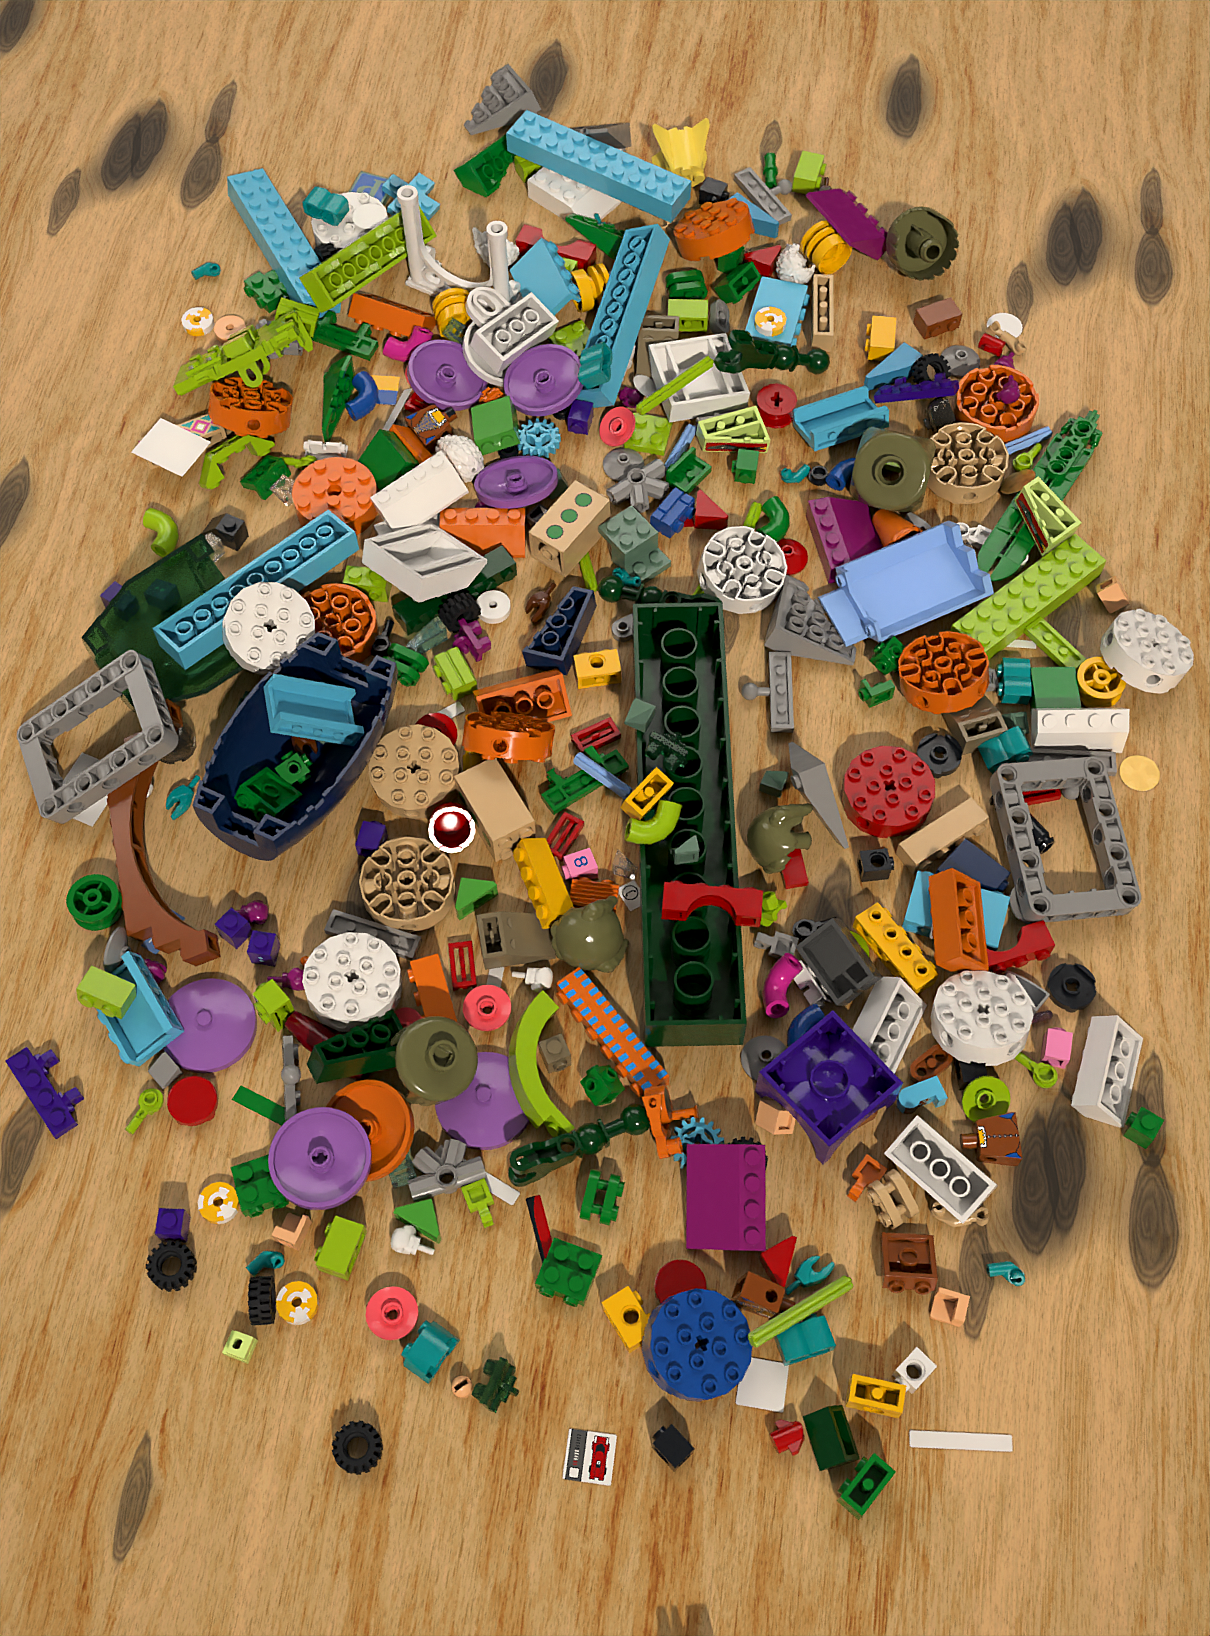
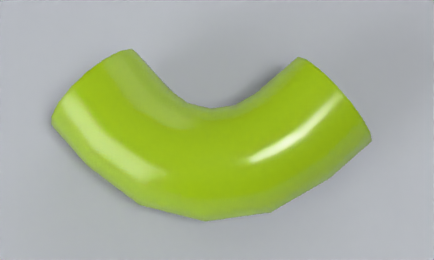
(166, 531)
(655, 829)

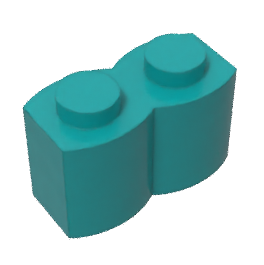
(326, 206)
(595, 365)
(1014, 680)
(1006, 748)
(805, 1340)

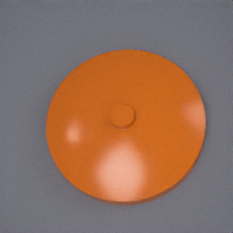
(384, 1118)

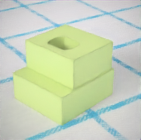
(246, 1349)

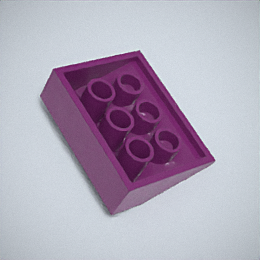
(851, 220)
(841, 532)
(726, 1197)

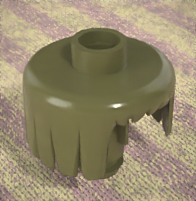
(922, 243)
(435, 1060)

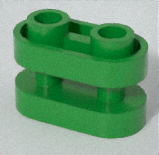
(686, 285)
(407, 663)
(608, 1210)

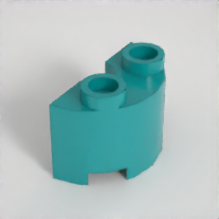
(429, 1350)

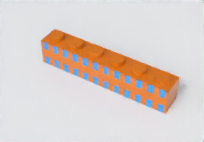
(611, 1032)

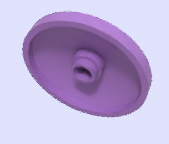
(443, 376)
(543, 380)
(516, 482)
(216, 1023)
(488, 1110)
(320, 1158)

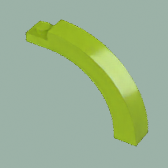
(524, 1069)

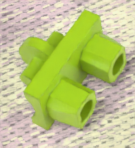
(770, 908)

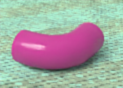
(402, 350)
(777, 983)

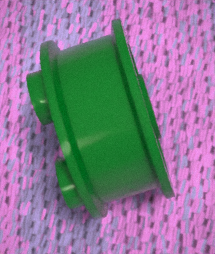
(94, 902)

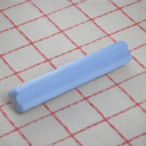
(1028, 440)
(681, 445)
(602, 775)

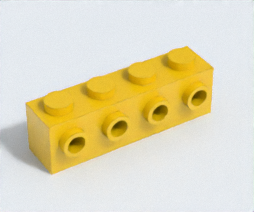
(542, 880)
(894, 948)

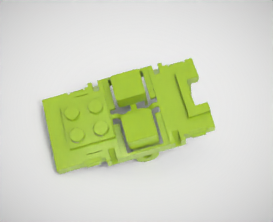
(242, 352)

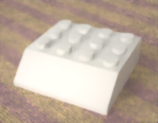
(568, 196)
(706, 394)
(423, 561)

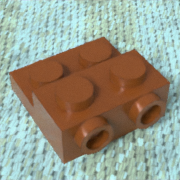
(908, 1262)

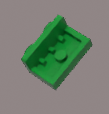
(687, 471)

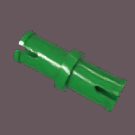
(770, 170)

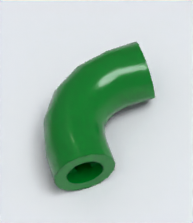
(778, 519)

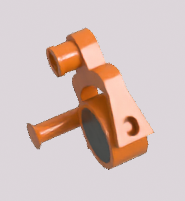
(659, 1114)

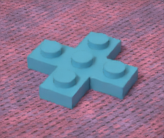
(423, 186)

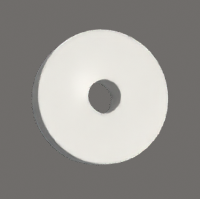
(497, 599)

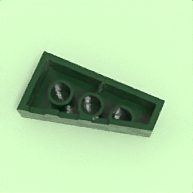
(357, 1051)

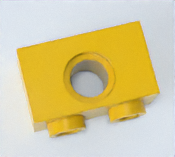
(607, 674)
(647, 794)
(617, 1307)
(875, 1396)

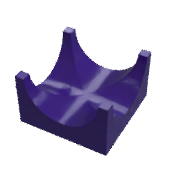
(829, 1083)

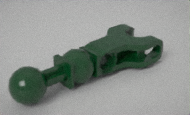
(763, 355)
(613, 589)
(589, 1139)

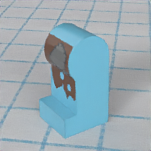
(921, 1094)

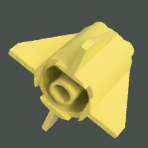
(683, 150)

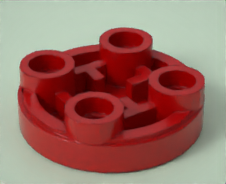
(192, 1101)
(678, 1277)

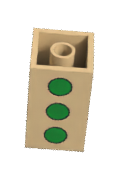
(569, 528)
(495, 808)

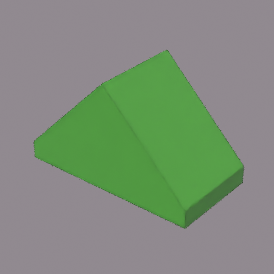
(473, 894)
(422, 1217)

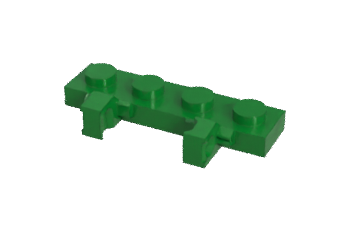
(354, 343)
(571, 789)

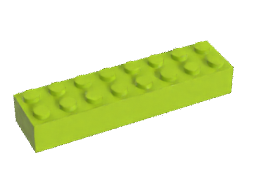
(360, 262)
(1032, 595)

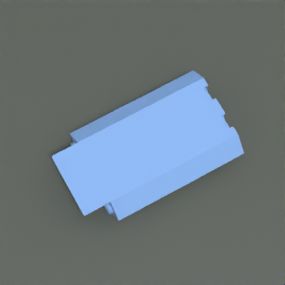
(905, 585)

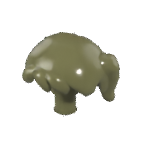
(773, 839)
(590, 937)

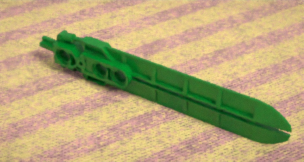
(1058, 470)

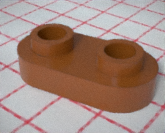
(929, 1064)

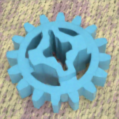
(539, 438)
(696, 1136)

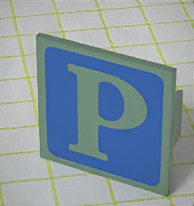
(371, 185)

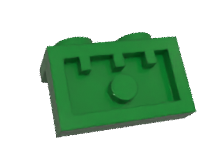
(265, 475)

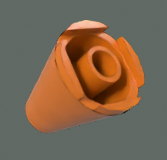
(892, 527)

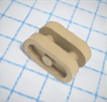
(879, 1197)

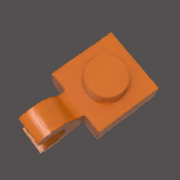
(865, 1174)

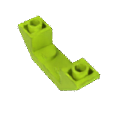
(212, 475)

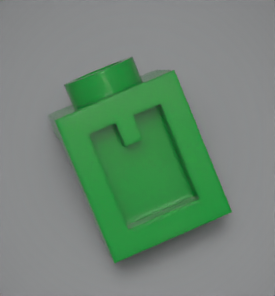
(877, 694)

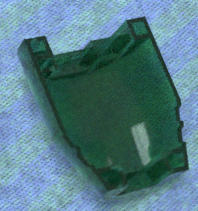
(147, 602)

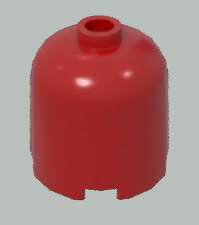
(451, 827)

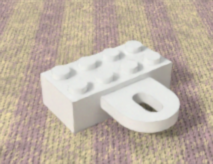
(509, 328)

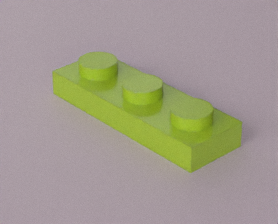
(1054, 644)

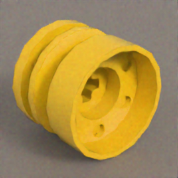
(825, 248)
(590, 286)
(451, 305)

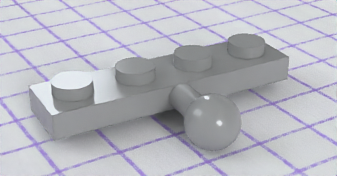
(763, 196)
(779, 691)
(1108, 758)
(401, 943)
(290, 1075)

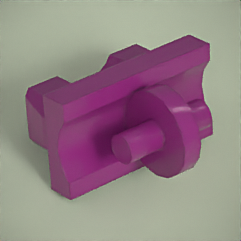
(467, 640)

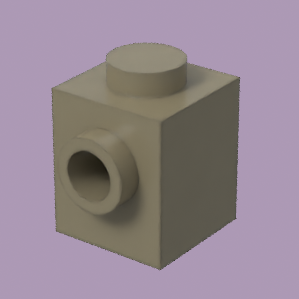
(555, 1053)

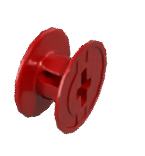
(777, 395)

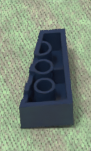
(563, 632)

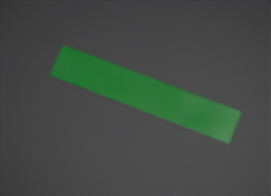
(260, 1105)

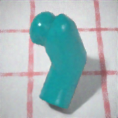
(206, 269)
(795, 477)
(626, 578)
(266, 1259)
(1008, 1271)

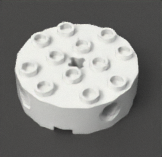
(347, 230)
(742, 569)
(246, 630)
(1147, 651)
(352, 980)
(981, 1017)

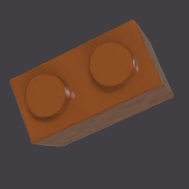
(937, 318)

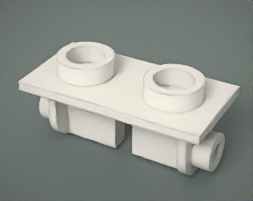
(327, 450)
(816, 993)

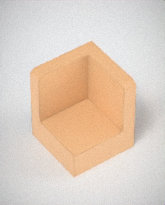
(1112, 594)
(774, 1118)
(292, 1231)
(949, 1307)

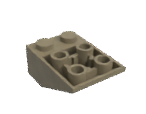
(652, 331)
(975, 724)
(513, 939)

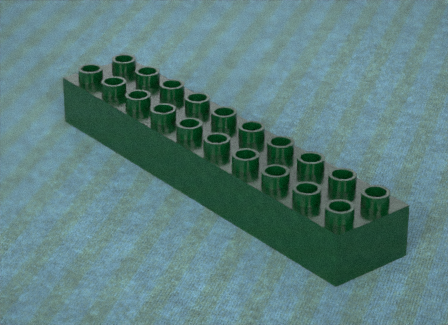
(695, 964)

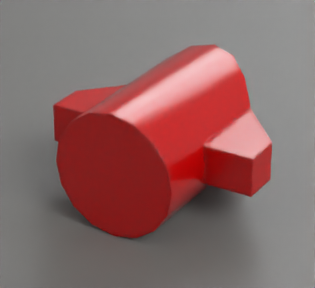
(991, 344)
(787, 1436)

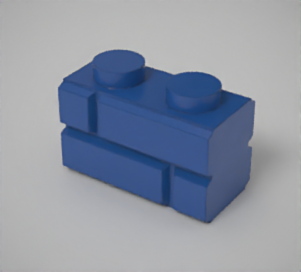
(673, 512)

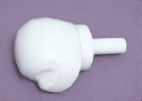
(538, 978)
(406, 1242)

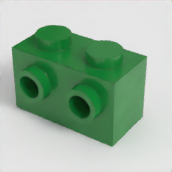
(738, 283)
(866, 1486)

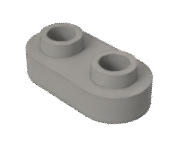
(719, 317)
(623, 635)

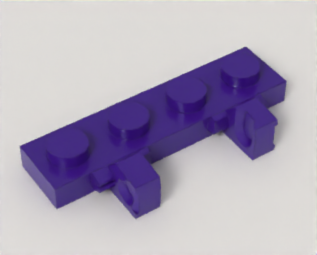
(927, 389)
(52, 1106)

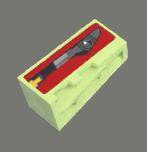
(733, 432)
(1045, 515)

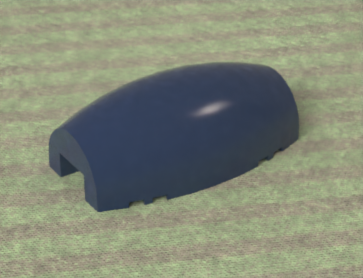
(249, 747)

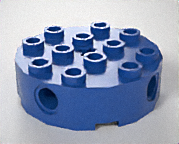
(722, 1351)

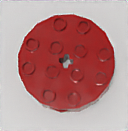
(888, 791)

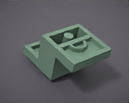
(634, 545)

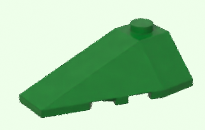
(486, 169)
(603, 234)
(337, 392)

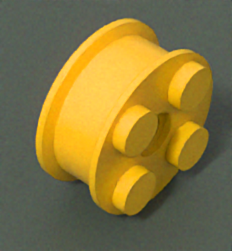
(1099, 684)

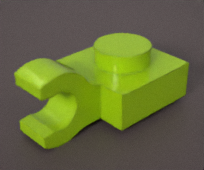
(478, 1199)

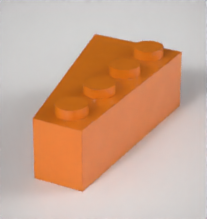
(431, 987)

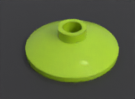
(996, 1100)

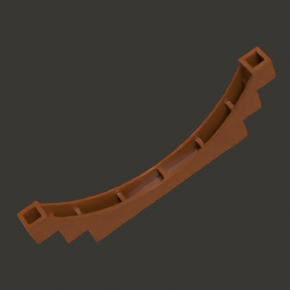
(142, 904)

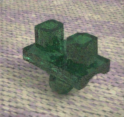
(668, 746)
(499, 1386)

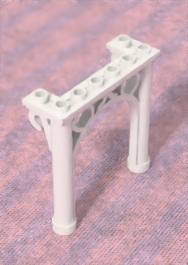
(424, 266)

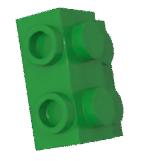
(265, 290)
(267, 795)
(256, 1188)
(568, 1272)

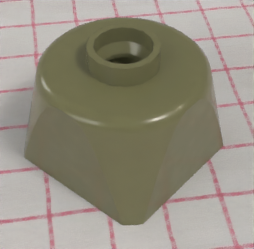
(910, 452)

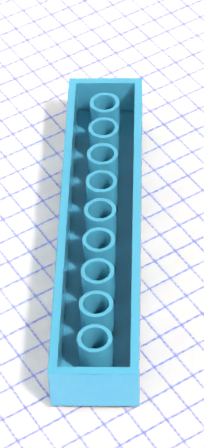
(599, 166)
(275, 232)
(625, 305)
(292, 562)

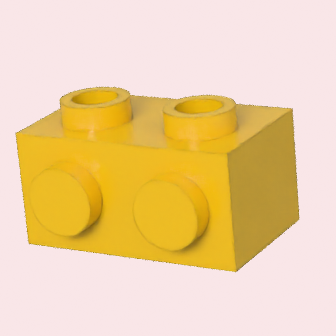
(881, 337)

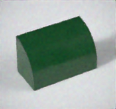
(831, 1437)

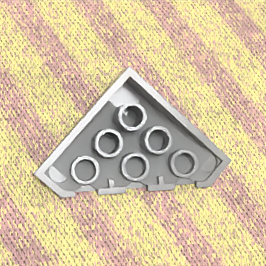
(502, 102)
(615, 135)
(803, 629)
(814, 785)

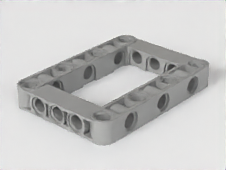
(155, 741)
(1105, 831)

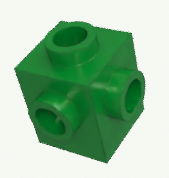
(887, 655)
(287, 771)
(602, 1084)

